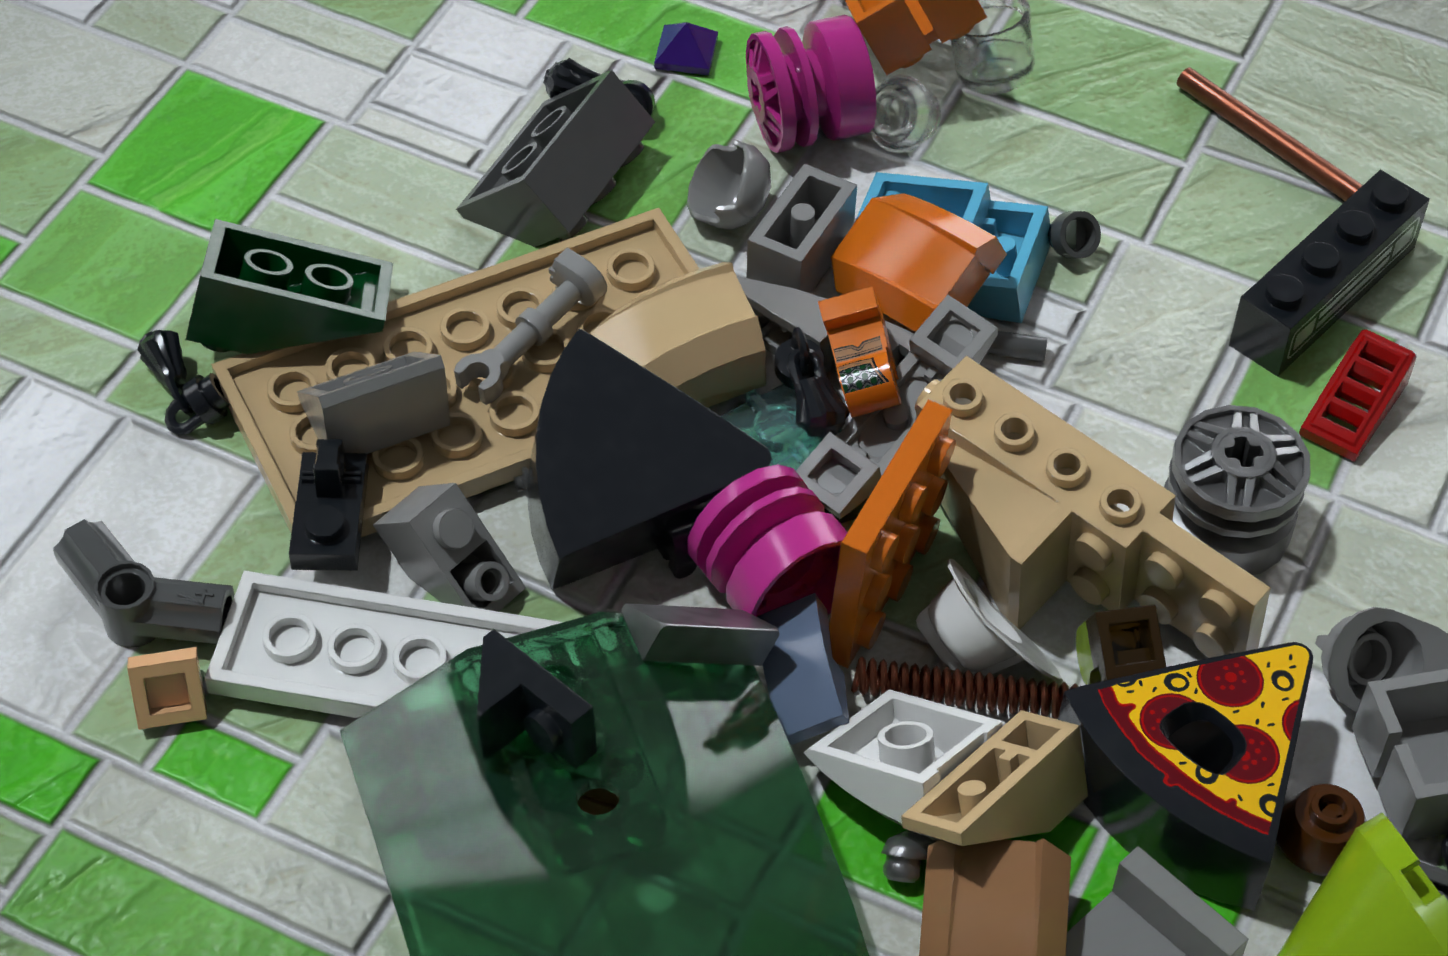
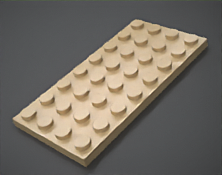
(452, 320)

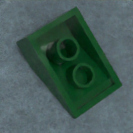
(283, 292)

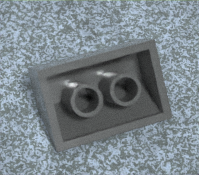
(560, 163)

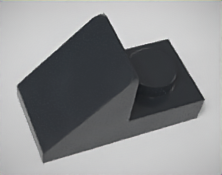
(524, 696)

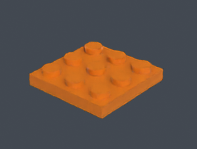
(889, 532)

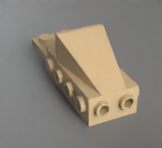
(1043, 511)

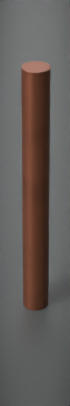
(1268, 134)

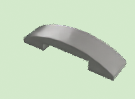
(849, 466)

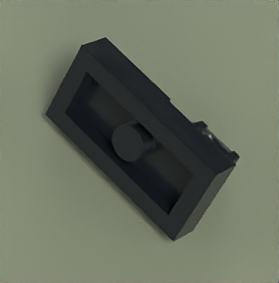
(329, 508)

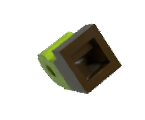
(1119, 644)

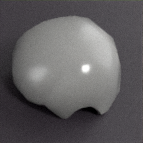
(729, 185)

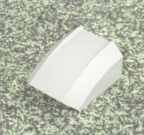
(899, 750)

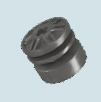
(1239, 483)

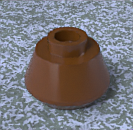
(1318, 826)

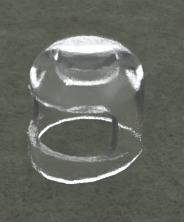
(996, 60)

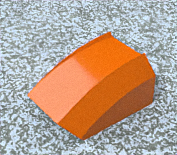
(914, 258)

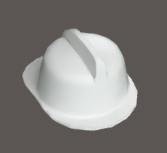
(973, 633)

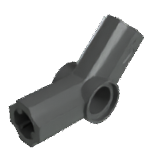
(134, 602)

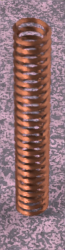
(960, 687)

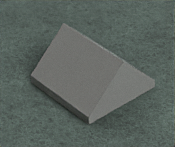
(380, 403)

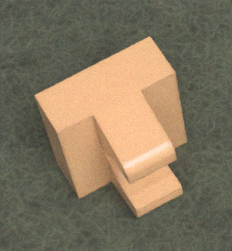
(167, 688)

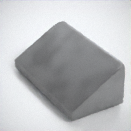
(699, 634)

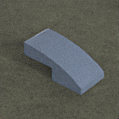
(801, 673)

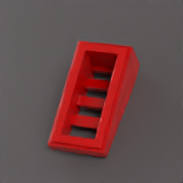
(1374, 362)

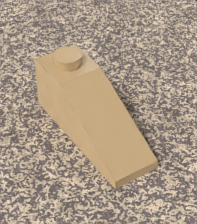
(1008, 787)

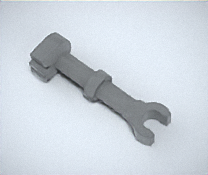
(575, 283)

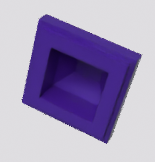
(686, 48)

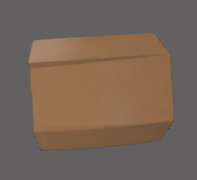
(995, 899)

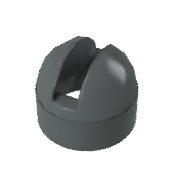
(1074, 234)

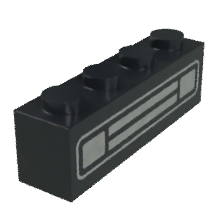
(1328, 272)

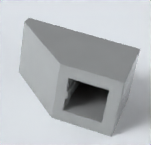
(449, 549)

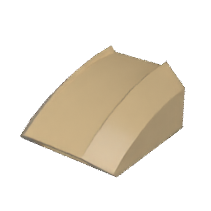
(692, 333)

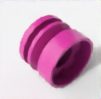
(811, 83)
(767, 542)

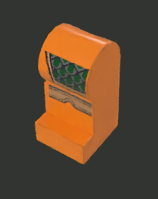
(861, 351)

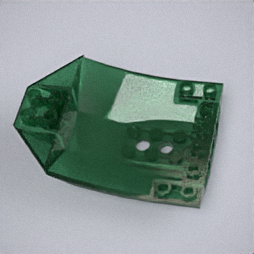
(696, 859)

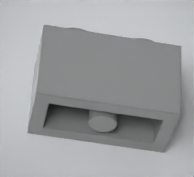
(802, 230)

